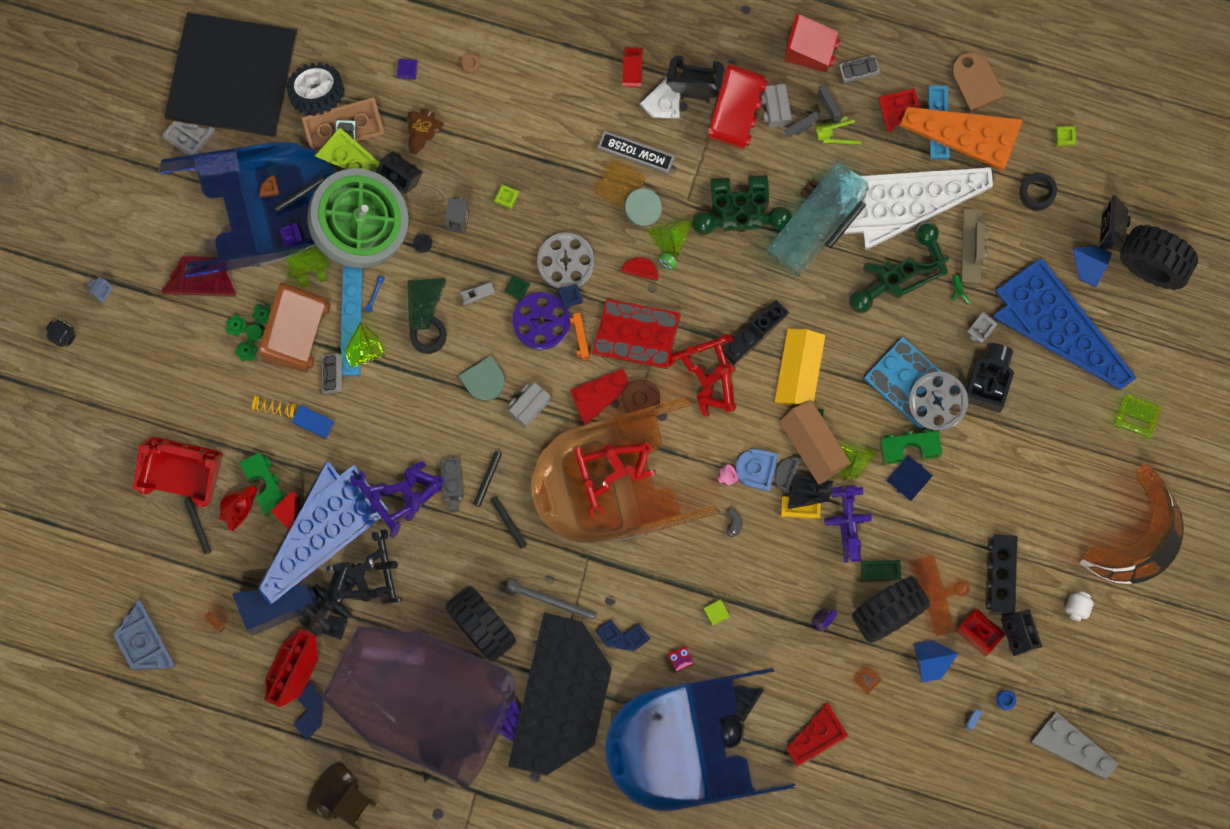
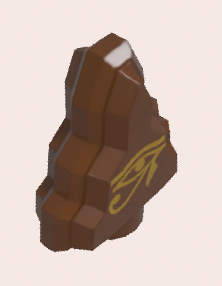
(421, 128)

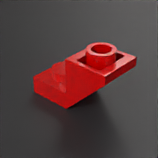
(632, 67)

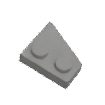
(188, 137)

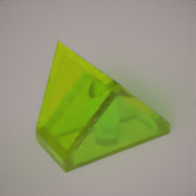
(670, 236)
(364, 346)
(858, 457)

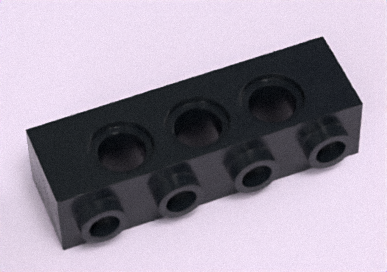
(1008, 545)

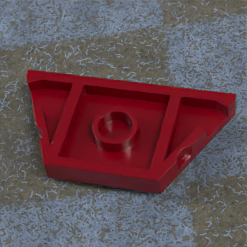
(201, 285)

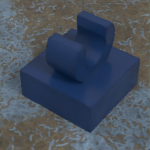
(570, 296)

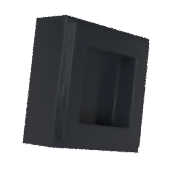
(338, 627)

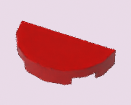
(641, 268)

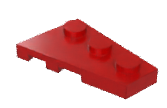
(598, 394)

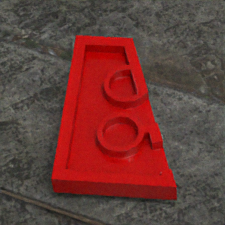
(817, 737)

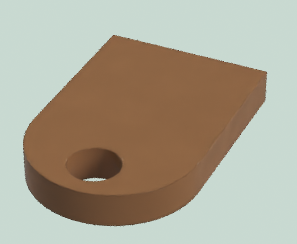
(976, 83)

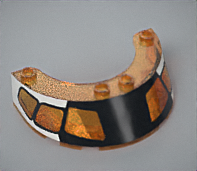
(1154, 551)

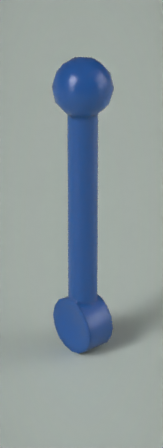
(369, 308)

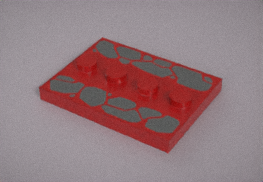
(636, 334)

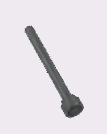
(515, 587)

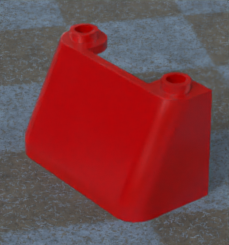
(177, 469)

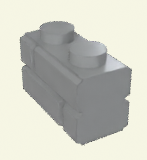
(776, 106)
(528, 404)

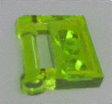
(1138, 410)

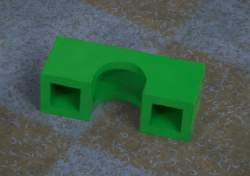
(926, 442)
(257, 468)

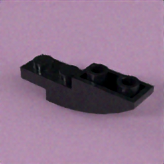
(755, 332)

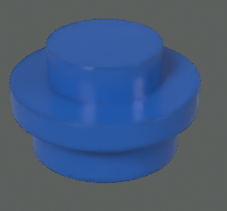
(1006, 700)

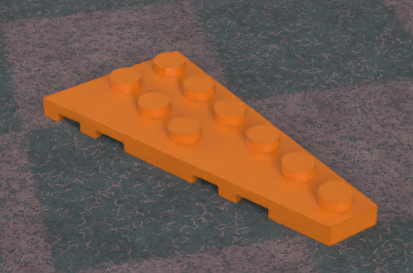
(977, 136)

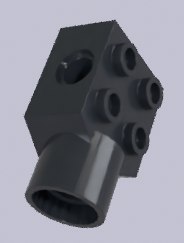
(991, 378)

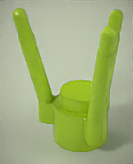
(824, 132)

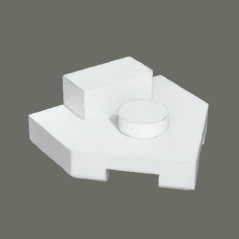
(662, 102)

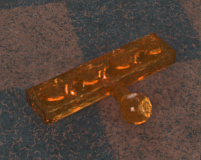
(933, 588)

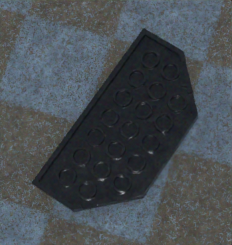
(561, 697)

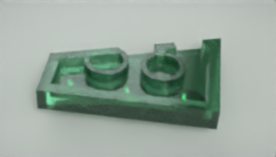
(422, 301)

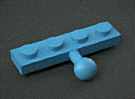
(938, 101)

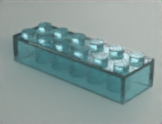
(818, 218)

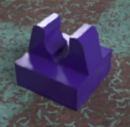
(291, 234)

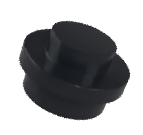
(422, 243)

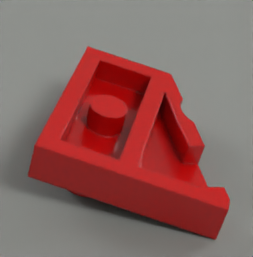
(894, 106)

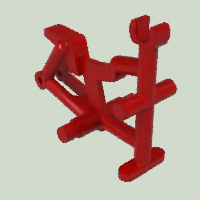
(721, 372)
(610, 452)

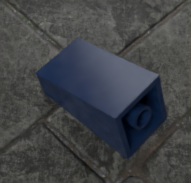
(260, 616)

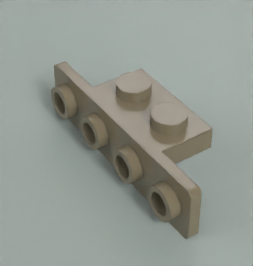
(973, 246)

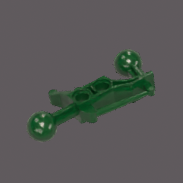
(925, 234)

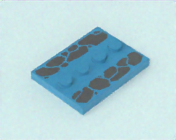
(898, 373)

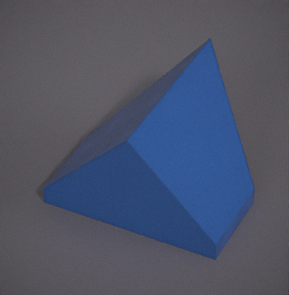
(1091, 263)
(933, 660)

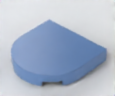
(756, 468)

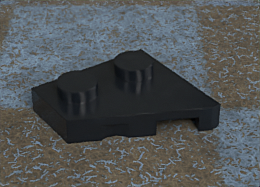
(807, 491)
(746, 700)

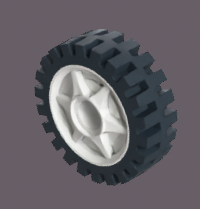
(315, 89)

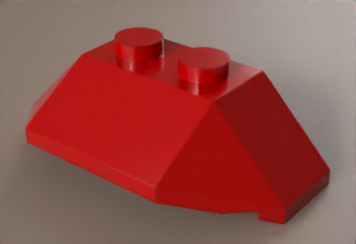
(291, 668)

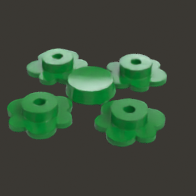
(253, 332)

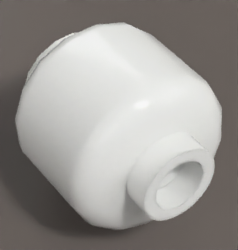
(1079, 606)

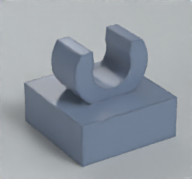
(100, 289)

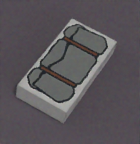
(859, 69)
(332, 373)

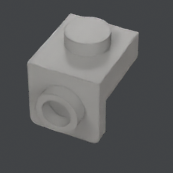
(982, 328)

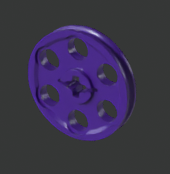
(535, 314)

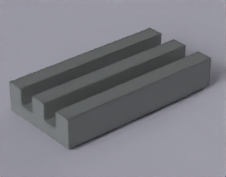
(829, 104)

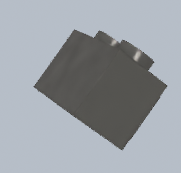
(457, 215)

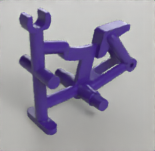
(412, 500)
(848, 521)

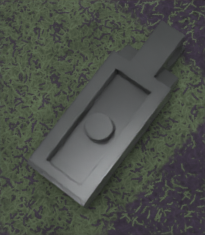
(452, 482)

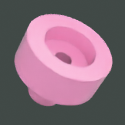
(728, 475)

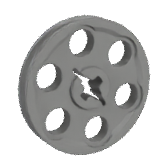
(558, 255)
(947, 402)

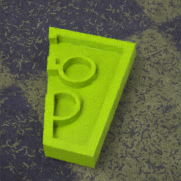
(346, 153)

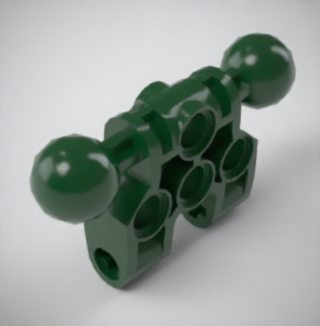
(704, 222)

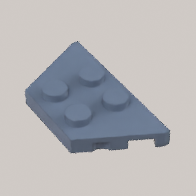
(142, 642)

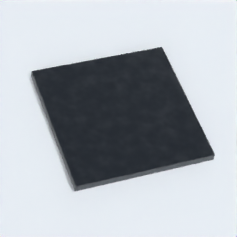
(231, 74)

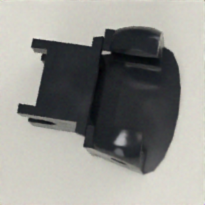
(695, 81)

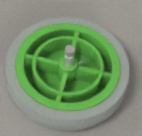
(357, 218)

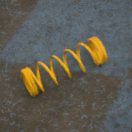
(256, 401)

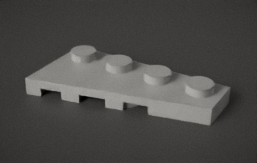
(1070, 744)

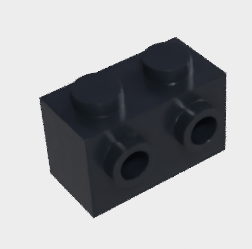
(399, 172)
(1021, 632)

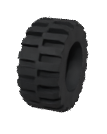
(1159, 257)
(891, 609)
(480, 623)

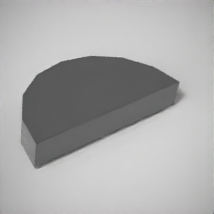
(802, 126)
(785, 473)

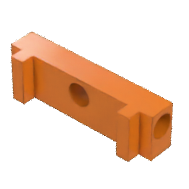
(577, 321)

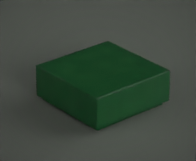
(517, 288)

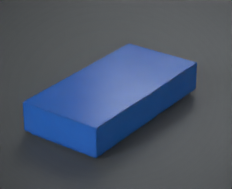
(313, 422)

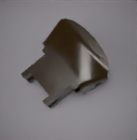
(338, 796)

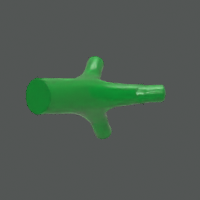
(959, 290)

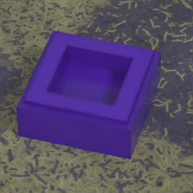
(407, 69)

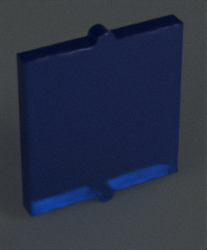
(909, 478)

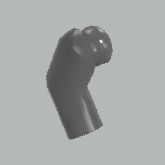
(736, 523)

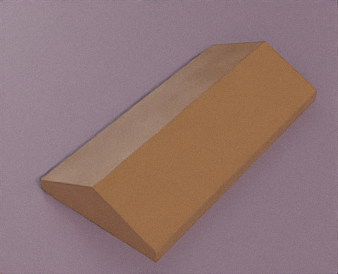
(322, 127)
(815, 441)

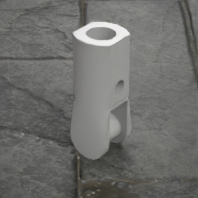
(480, 292)

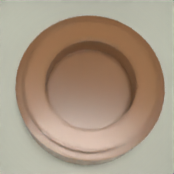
(470, 63)

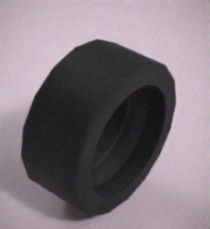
(1039, 177)
(431, 348)

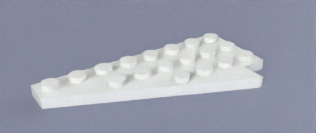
(908, 199)

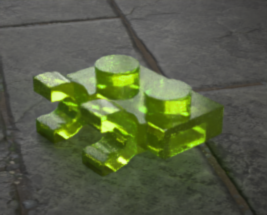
(308, 262)

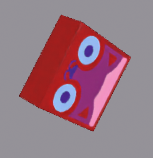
(680, 659)

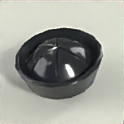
(732, 731)

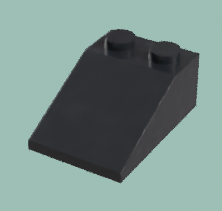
(1114, 225)

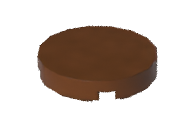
(640, 395)

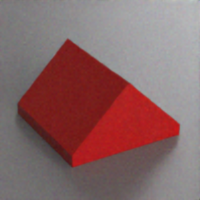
(287, 509)
(980, 632)

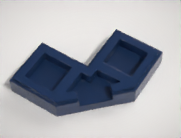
(615, 639)
(311, 720)

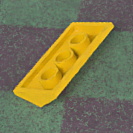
(799, 367)

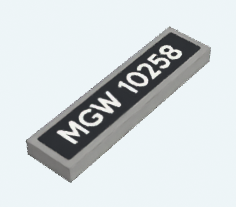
(636, 152)

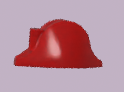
(236, 506)

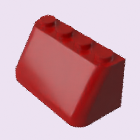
(737, 107)

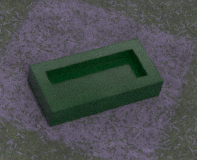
(881, 570)

